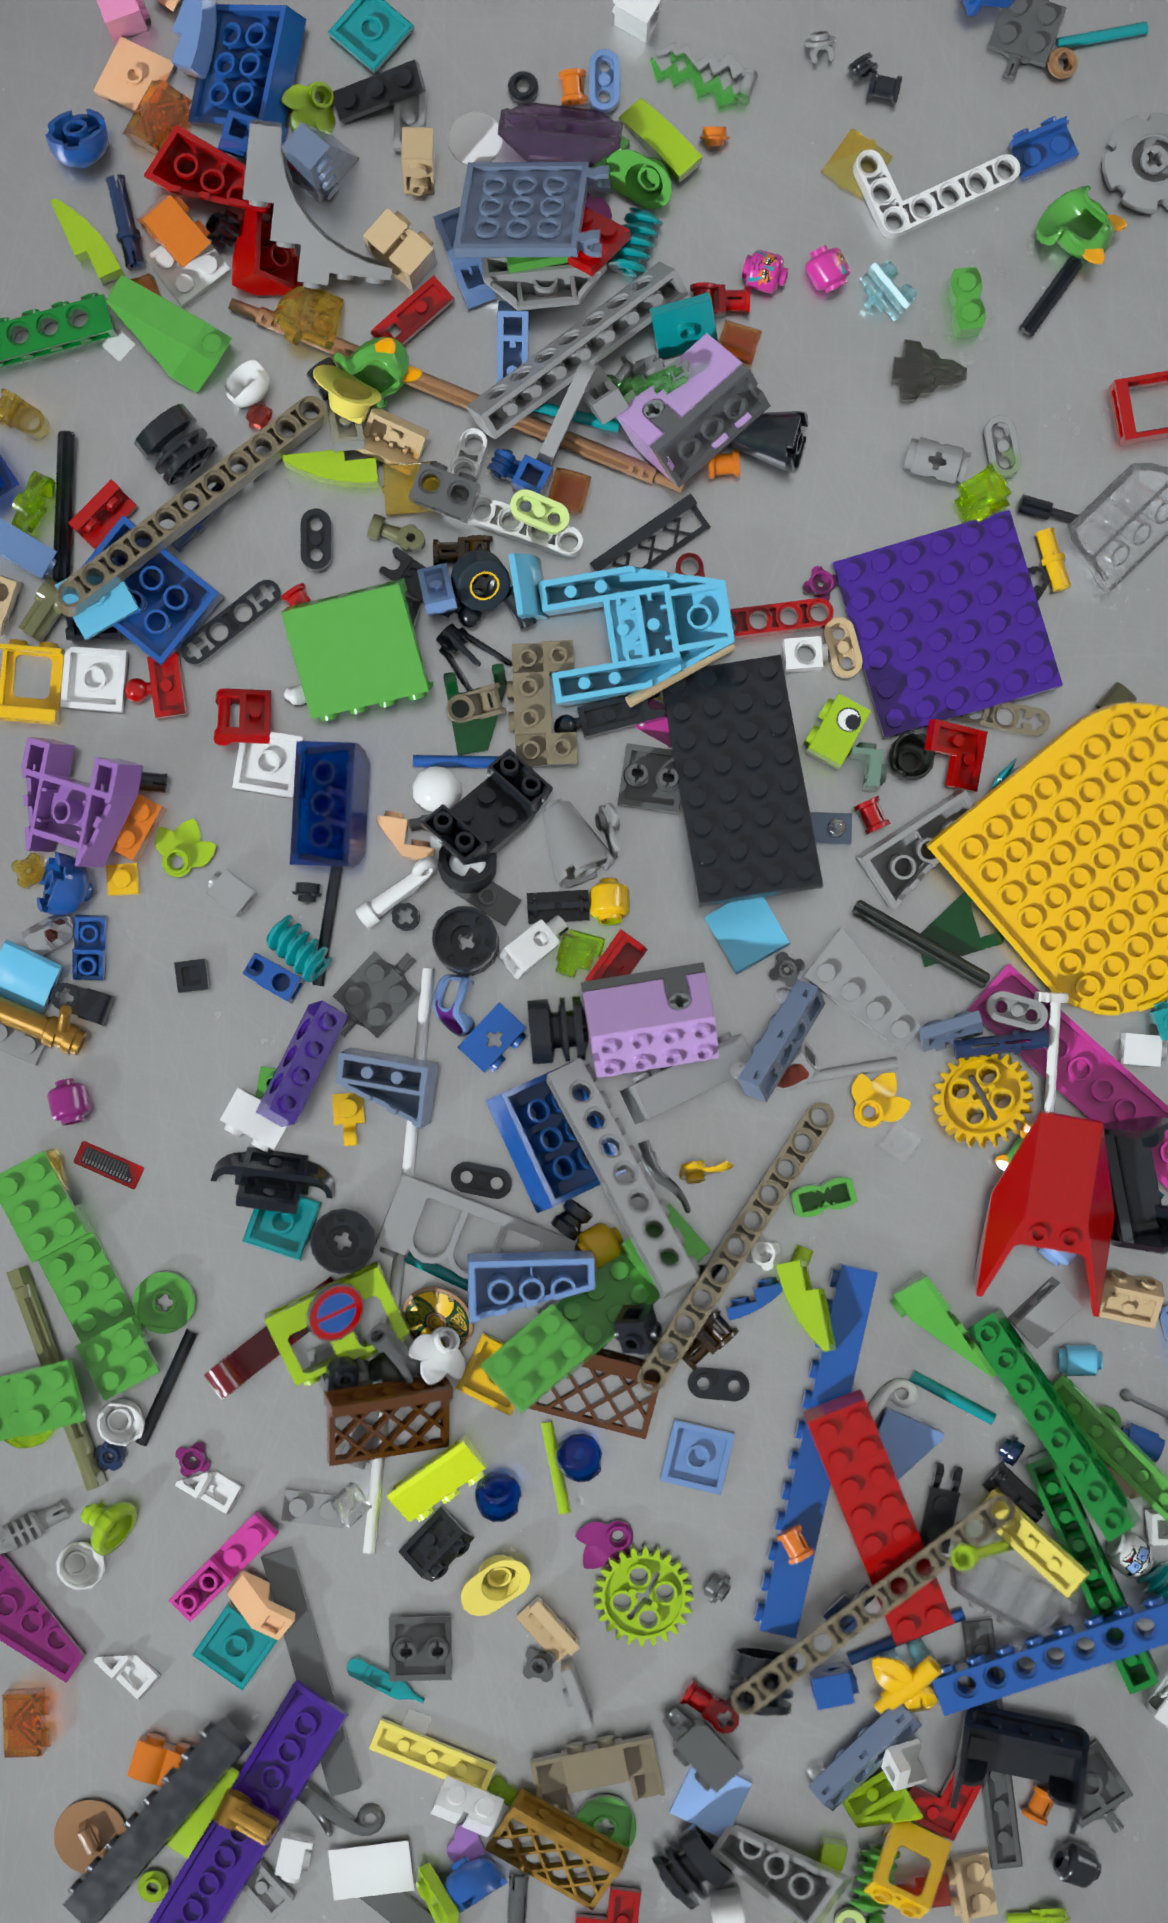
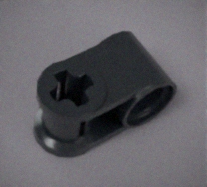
(86, 1004)

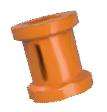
(573, 87)
(724, 464)
(795, 1544)
(1039, 1806)

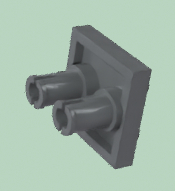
(649, 779)
(420, 1648)

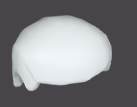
(247, 384)
(436, 787)
(120, 1422)
(80, 1566)

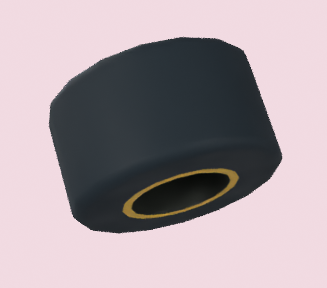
(486, 590)

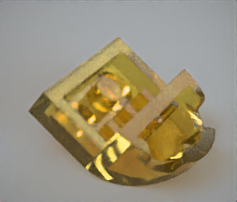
(309, 316)

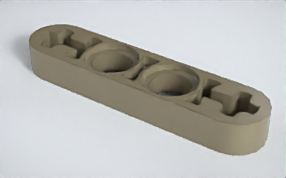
(989, 719)

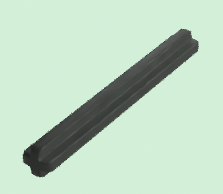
(921, 943)

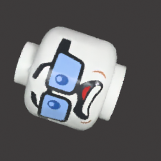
(1130, 1555)

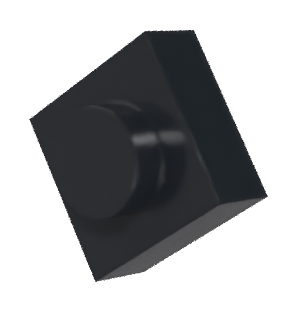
(191, 975)

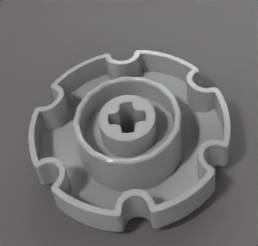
(1127, 166)

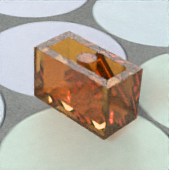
(157, 115)
(26, 1722)

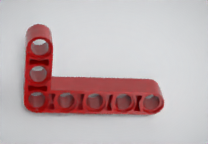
(770, 612)

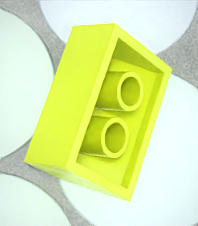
(437, 1480)

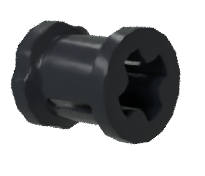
(884, 86)
(405, 907)

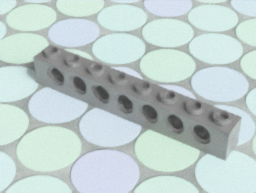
(587, 340)
(581, 1076)

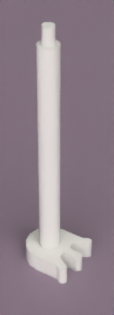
(1055, 1000)

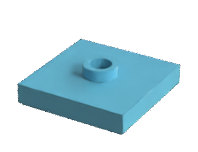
(106, 611)

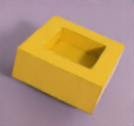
(123, 879)

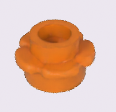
(714, 136)

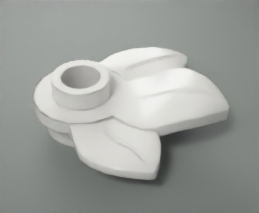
(437, 1359)

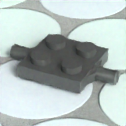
(1026, 33)
(376, 994)
(1103, 1789)

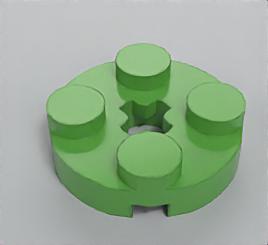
(153, 1288)
(613, 1809)

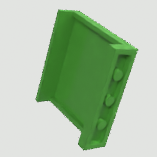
(356, 650)

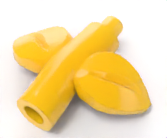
(905, 1685)

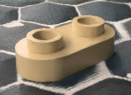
(843, 648)

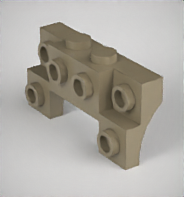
(532, 703)
(596, 1766)

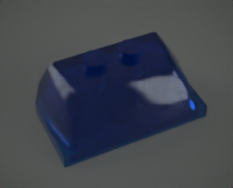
(329, 804)

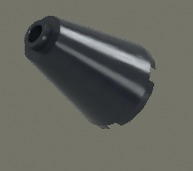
(775, 439)

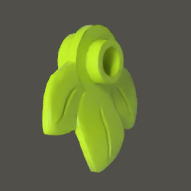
(307, 109)
(183, 843)

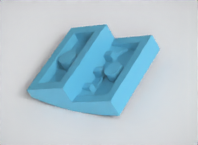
(525, 574)
(747, 932)
(26, 976)

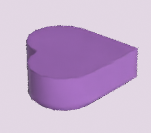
(465, 1844)

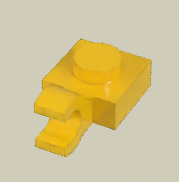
(348, 1111)

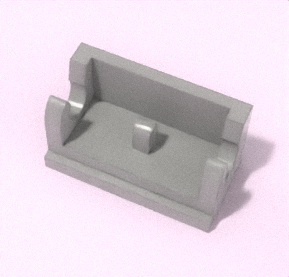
(1044, 1312)

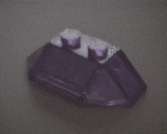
(559, 133)

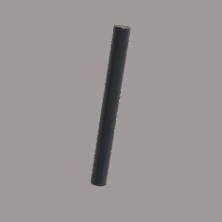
(329, 915)
(167, 1386)

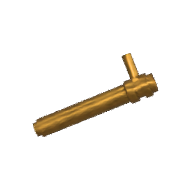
(50, 1030)

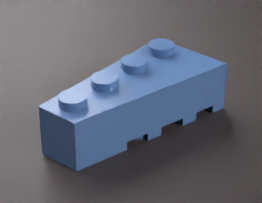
(524, 1279)

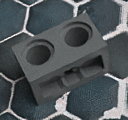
(441, 499)

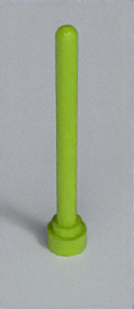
(968, 1556)

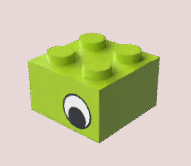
(837, 732)

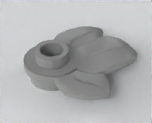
(608, 821)

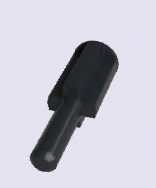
(1043, 509)

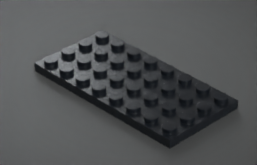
(741, 782)

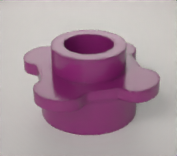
(820, 574)
(189, 1467)

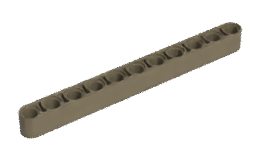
(184, 518)
(749, 1238)
(864, 1618)

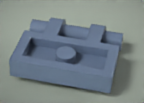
(939, 1033)

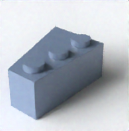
(393, 1081)

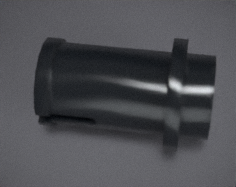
(148, 782)

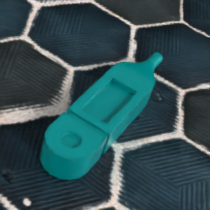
(379, 1679)

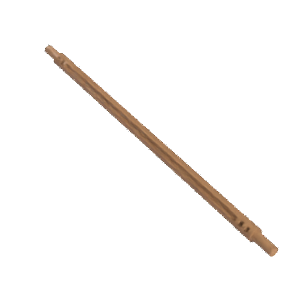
(462, 397)

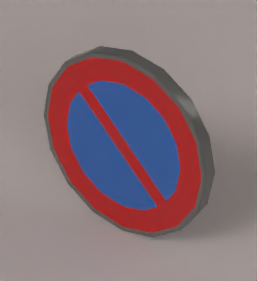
(335, 1312)

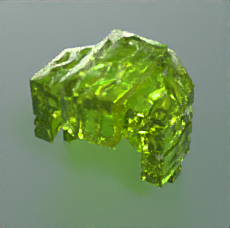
(983, 495)
(577, 952)

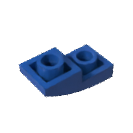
(89, 947)
(764, 1293)

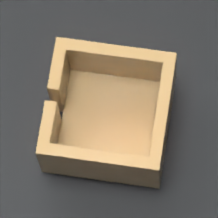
(394, 242)

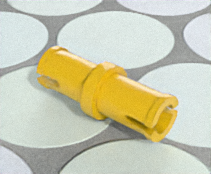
(1053, 559)

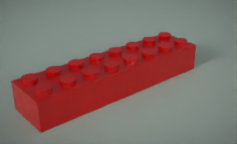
(876, 1510)

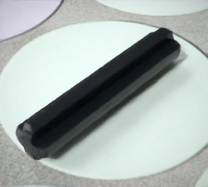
(1051, 296)

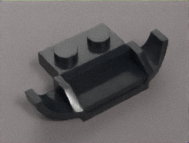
(273, 1179)

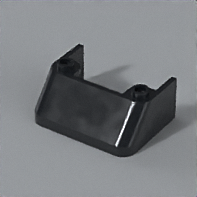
(1138, 1210)
(1025, 1749)

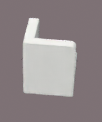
(903, 1766)

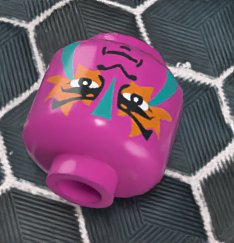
(827, 268)
(764, 271)

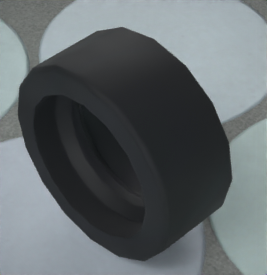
(465, 884)

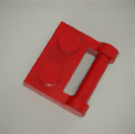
(253, 716)

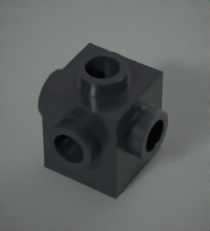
(637, 1329)

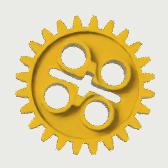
(958, 1112)

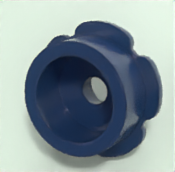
(1011, 1451)
(101, 1455)

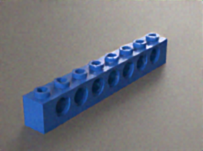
(955, 1697)

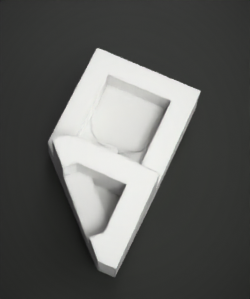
(214, 1489)
(131, 1672)

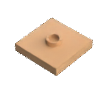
(130, 74)

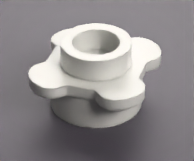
(765, 1261)

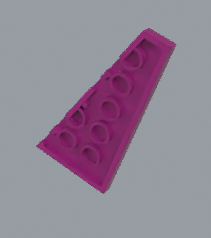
(32, 1627)

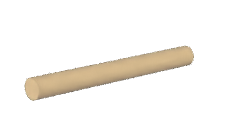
(639, 696)

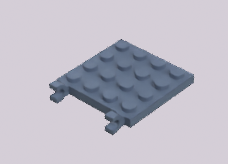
(527, 209)

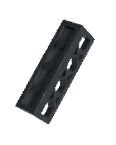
(649, 532)

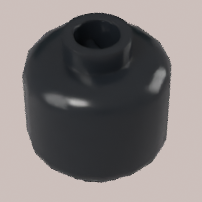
(1077, 1864)

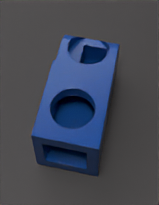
(274, 978)

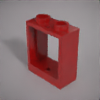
(1123, 407)

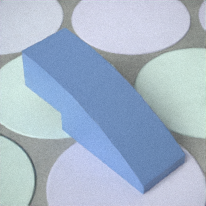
(197, 36)
(466, 270)

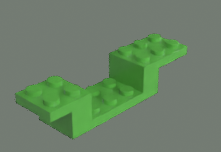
(79, 1274)
(580, 1324)
(39, 1400)

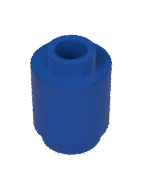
(1146, 1440)

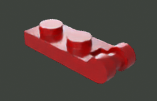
(415, 311)

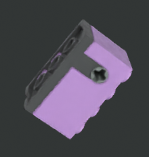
(698, 418)
(650, 1020)

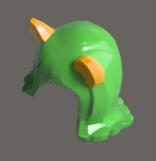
(1079, 225)
(381, 364)

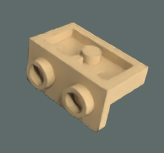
(1131, 1299)
(548, 1629)
(973, 1885)

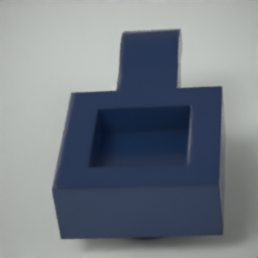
(847, 1622)

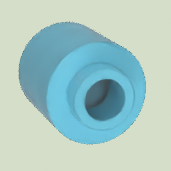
(1079, 1360)

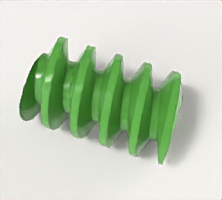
(865, 1900)

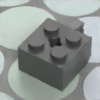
(703, 1749)

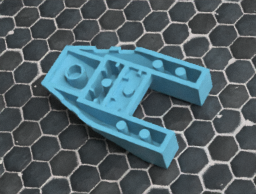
(653, 626)

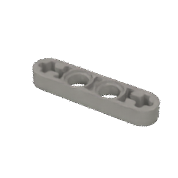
(566, 412)

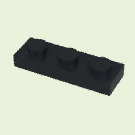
(379, 91)

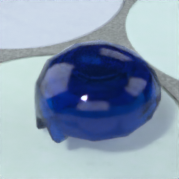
(579, 1457)
(498, 1496)

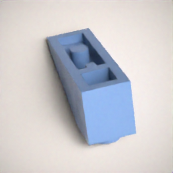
(511, 339)

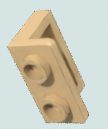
(393, 438)

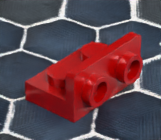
(102, 513)

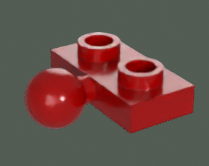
(164, 685)

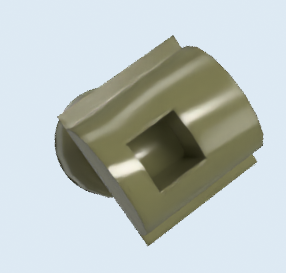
(408, 537)

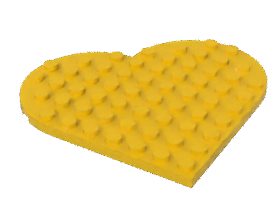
(1078, 859)

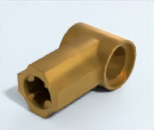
(238, 1813)

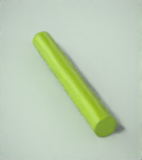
(557, 1477)

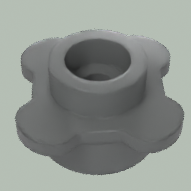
(783, 961)
(717, 1588)
(539, 1656)

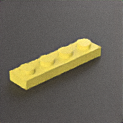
(1039, 1548)
(430, 1755)

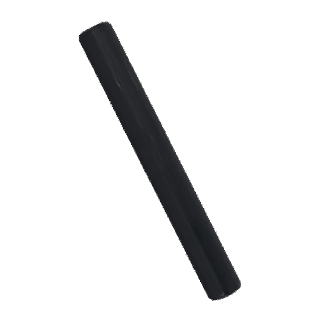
(63, 504)

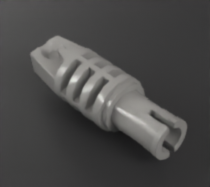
(29, 1527)

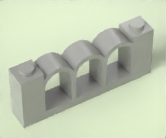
(406, 1209)

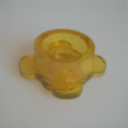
(20, 867)

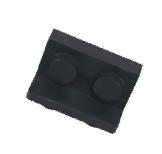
(436, 1545)

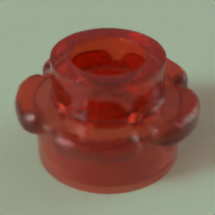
(259, 415)

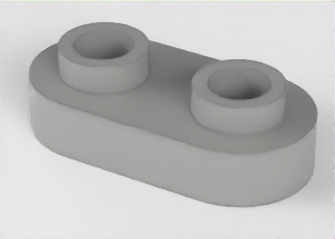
(1003, 447)
(1015, 1010)

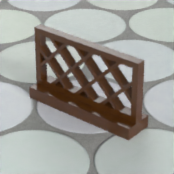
(610, 1363)
(388, 1399)

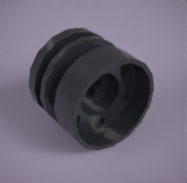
(171, 439)
(463, 923)
(556, 1030)
(325, 1247)
(748, 1662)
(691, 1867)

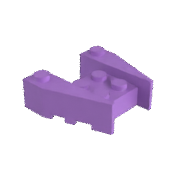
(74, 810)

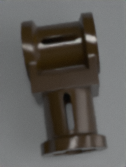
(451, 551)
(709, 1339)

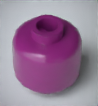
(68, 1102)

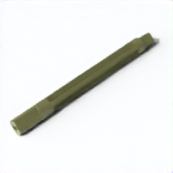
(47, 1352)

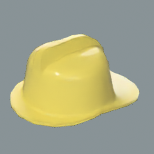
(346, 393)
(494, 1585)

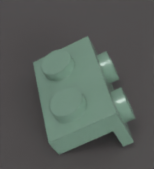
(874, 770)

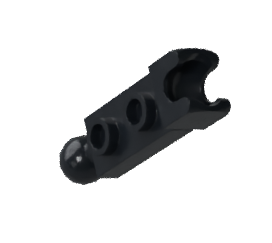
(408, 571)
(608, 716)

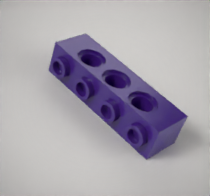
(301, 1064)

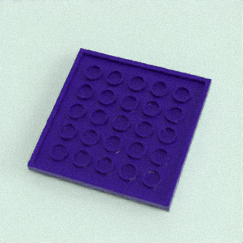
(947, 624)

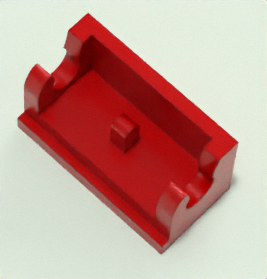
(618, 958)

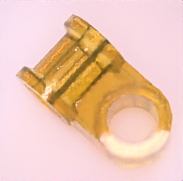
(16, 414)

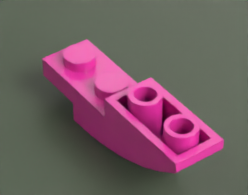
(223, 1566)

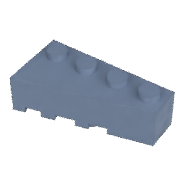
(317, 161)

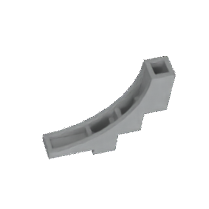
(291, 225)

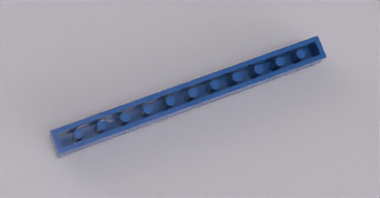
(809, 1483)

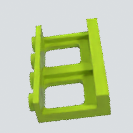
(293, 1318)

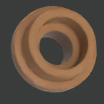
(1070, 62)

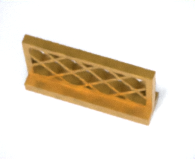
(567, 1834)

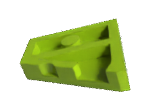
(879, 1804)

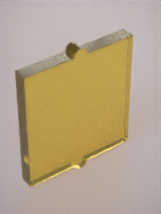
(840, 165)
(398, 484)

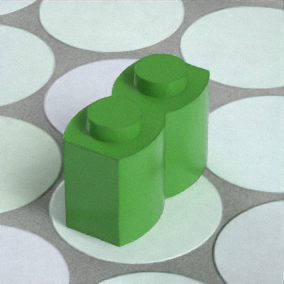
(968, 309)
(814, 1199)

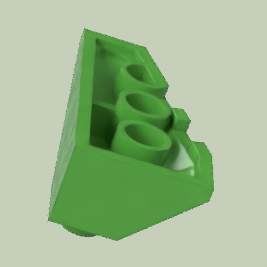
(175, 338)
(928, 1309)

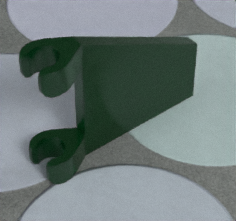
(474, 734)
(958, 931)

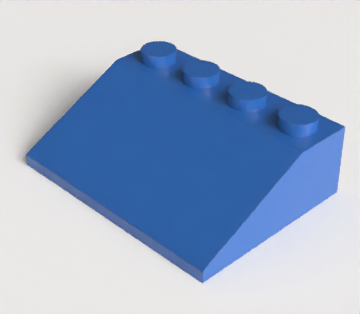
(249, 65)
(169, 597)
(544, 1143)

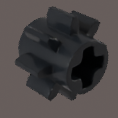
(223, 229)

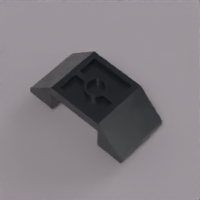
(491, 811)

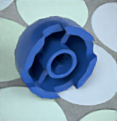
(78, 138)
(64, 886)
(472, 1881)

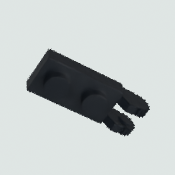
(940, 1507)

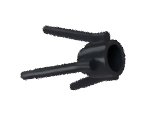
(454, 642)

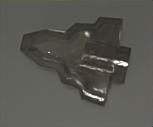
(923, 370)

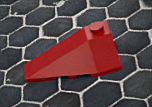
(199, 171)
(258, 262)

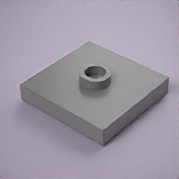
(576, 1695)

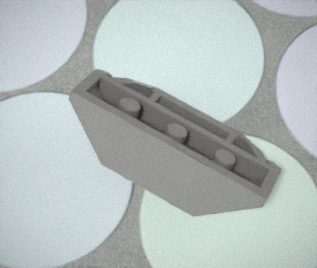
(538, 287)

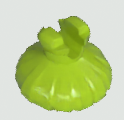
(109, 1525)

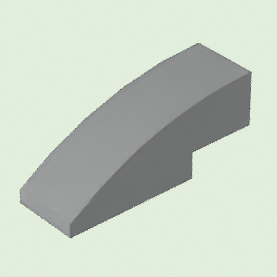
(604, 397)

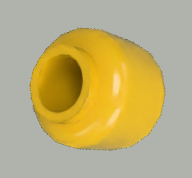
(609, 901)
(602, 1241)

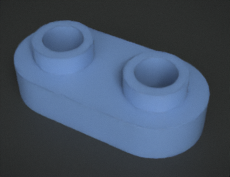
(604, 82)

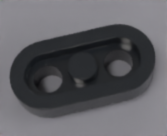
(316, 540)
(481, 1180)
(341, 1374)
(718, 1383)

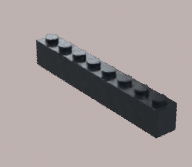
(157, 1823)

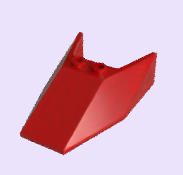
(1052, 1199)

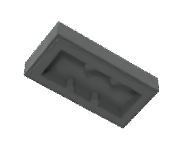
(492, 900)

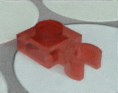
(942, 1895)

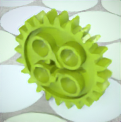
(667, 1609)

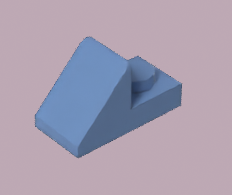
(437, 589)

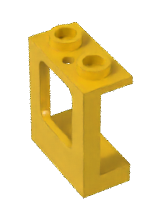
(30, 709)
(921, 1842)

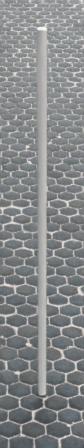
(398, 1263)

